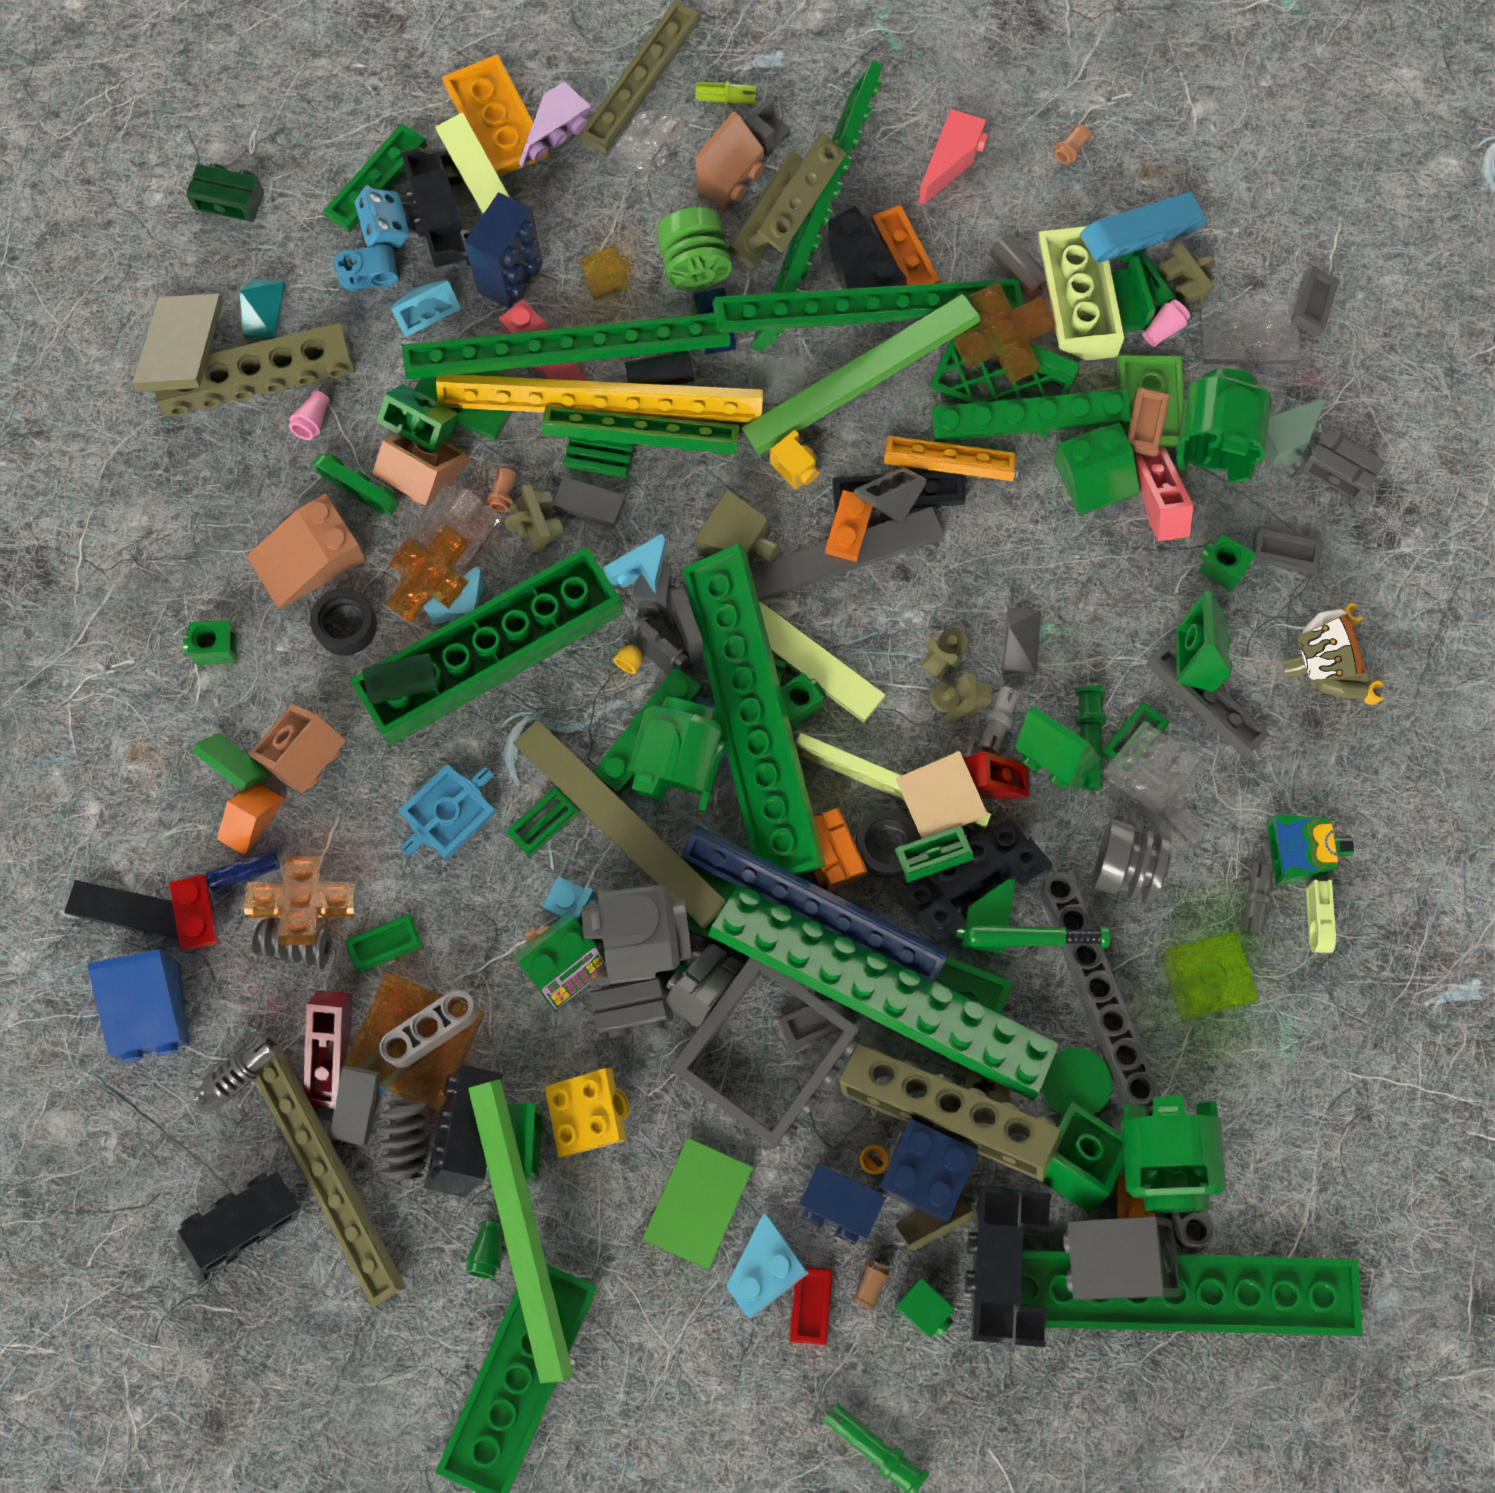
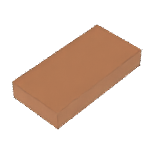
(1147, 421)

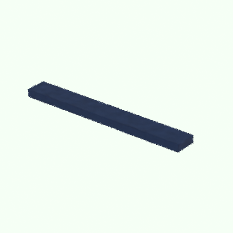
(813, 903)

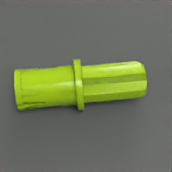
(725, 93)

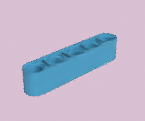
(1143, 227)

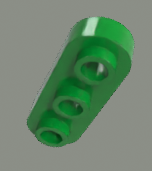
(355, 483)

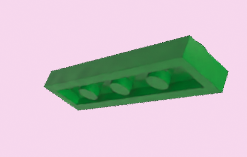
(378, 173)
(614, 765)

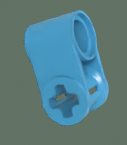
(368, 267)

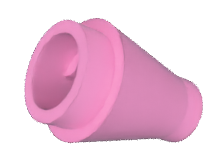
(1168, 321)
(309, 416)

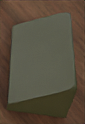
(921, 1228)

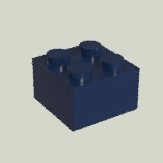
(927, 1170)
(841, 1205)

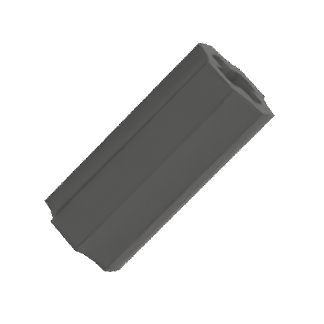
(1020, 265)

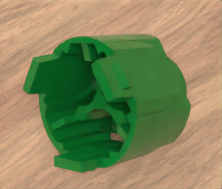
(1224, 424)
(678, 749)
(1173, 1156)

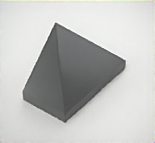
(893, 492)
(1021, 641)

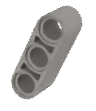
(411, 1029)

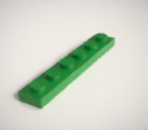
(1030, 415)
(639, 429)

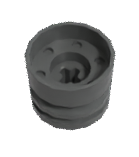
(1132, 861)

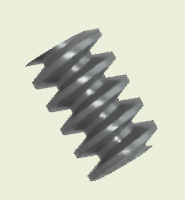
(267, 940)
(403, 1139)

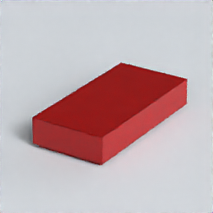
(811, 1307)

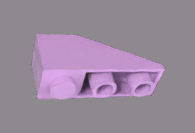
(557, 118)

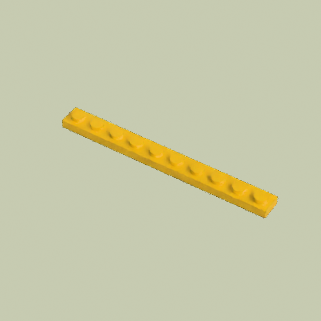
(617, 397)

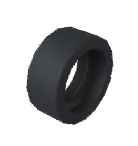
(332, 600)
(880, 818)

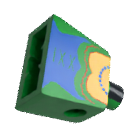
(1304, 848)

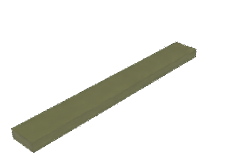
(619, 823)
(328, 1180)

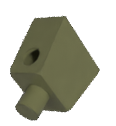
(733, 524)

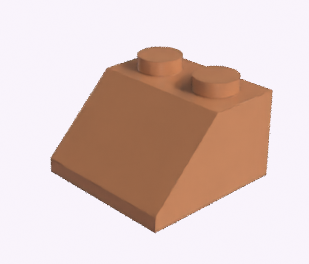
(729, 162)
(416, 469)
(298, 748)

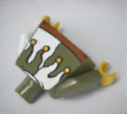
(1333, 657)

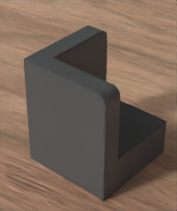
(766, 126)

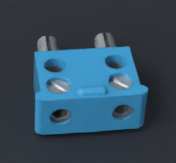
(384, 218)

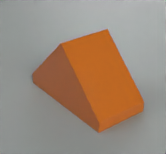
(248, 817)

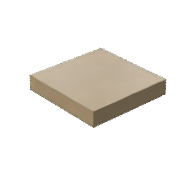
(941, 795)

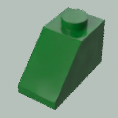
(989, 910)

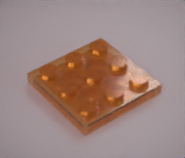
(424, 1079)

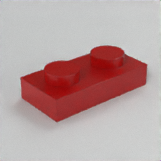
(193, 913)

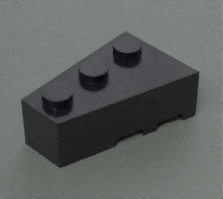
(859, 254)
(458, 1153)
(235, 1224)

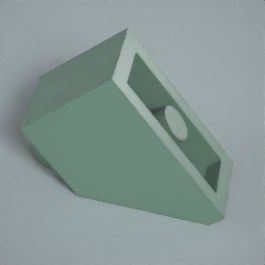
(1291, 432)

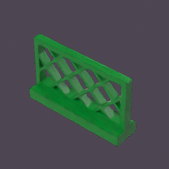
(1051, 368)

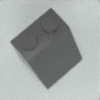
(1122, 1258)

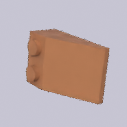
(305, 552)

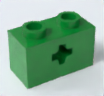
(417, 417)

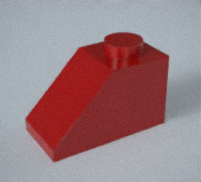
(998, 776)

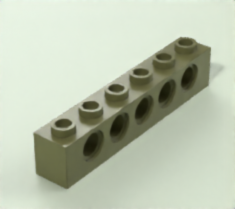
(267, 358)
(994, 1142)

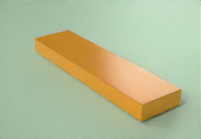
(950, 458)

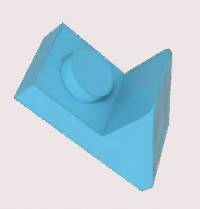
(643, 560)

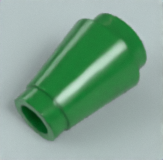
(486, 1251)

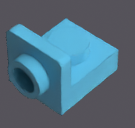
(568, 898)

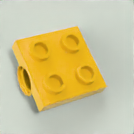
(587, 1112)

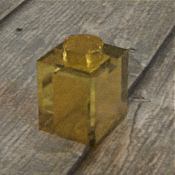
(605, 272)

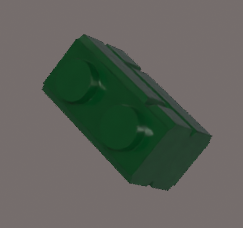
(225, 192)

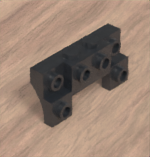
(430, 180)
(936, 897)
(998, 1266)

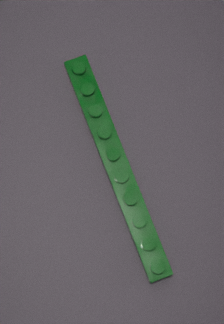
(846, 305)
(562, 346)

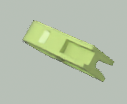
(1321, 916)

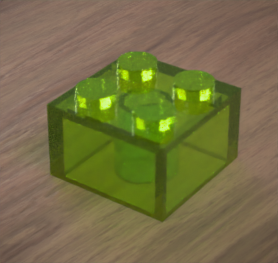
(1209, 977)

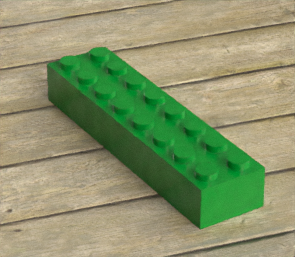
(499, 641)

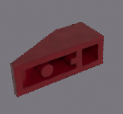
(326, 1045)

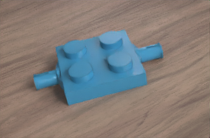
(447, 811)

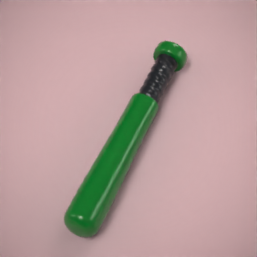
(1034, 936)

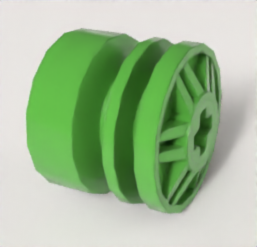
(693, 249)

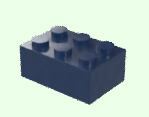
(504, 250)

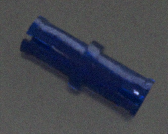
(242, 870)

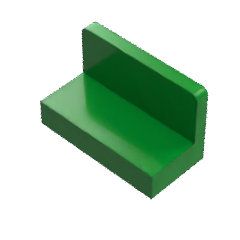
(1133, 297)

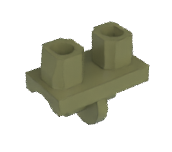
(1192, 273)
(529, 521)
(945, 654)
(960, 697)

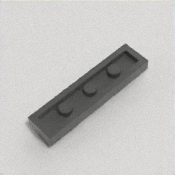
(1214, 707)

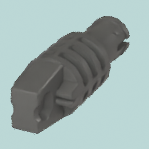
(235, 1074)

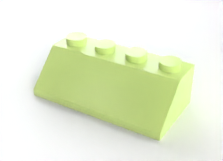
(1080, 296)

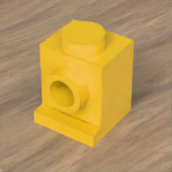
(794, 461)

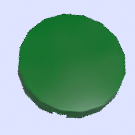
(1078, 1078)

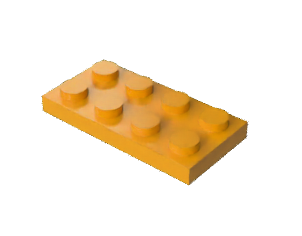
(493, 111)

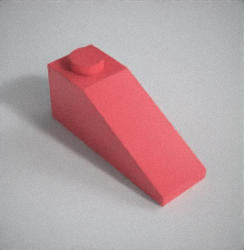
(954, 152)
(524, 319)
(1164, 496)

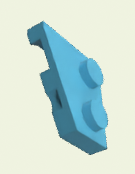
(764, 1269)

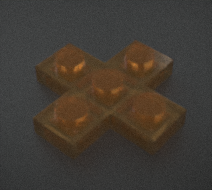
(1004, 332)
(428, 573)
(299, 900)

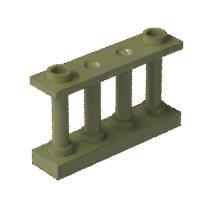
(786, 201)

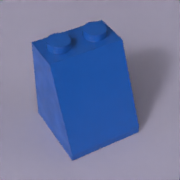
(140, 1004)

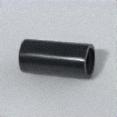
(661, 369)

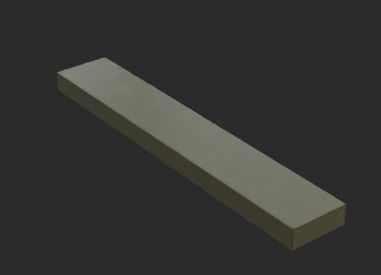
(640, 77)

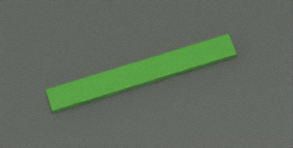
(861, 374)
(521, 1232)

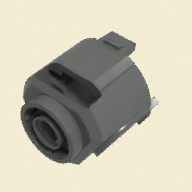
(639, 931)

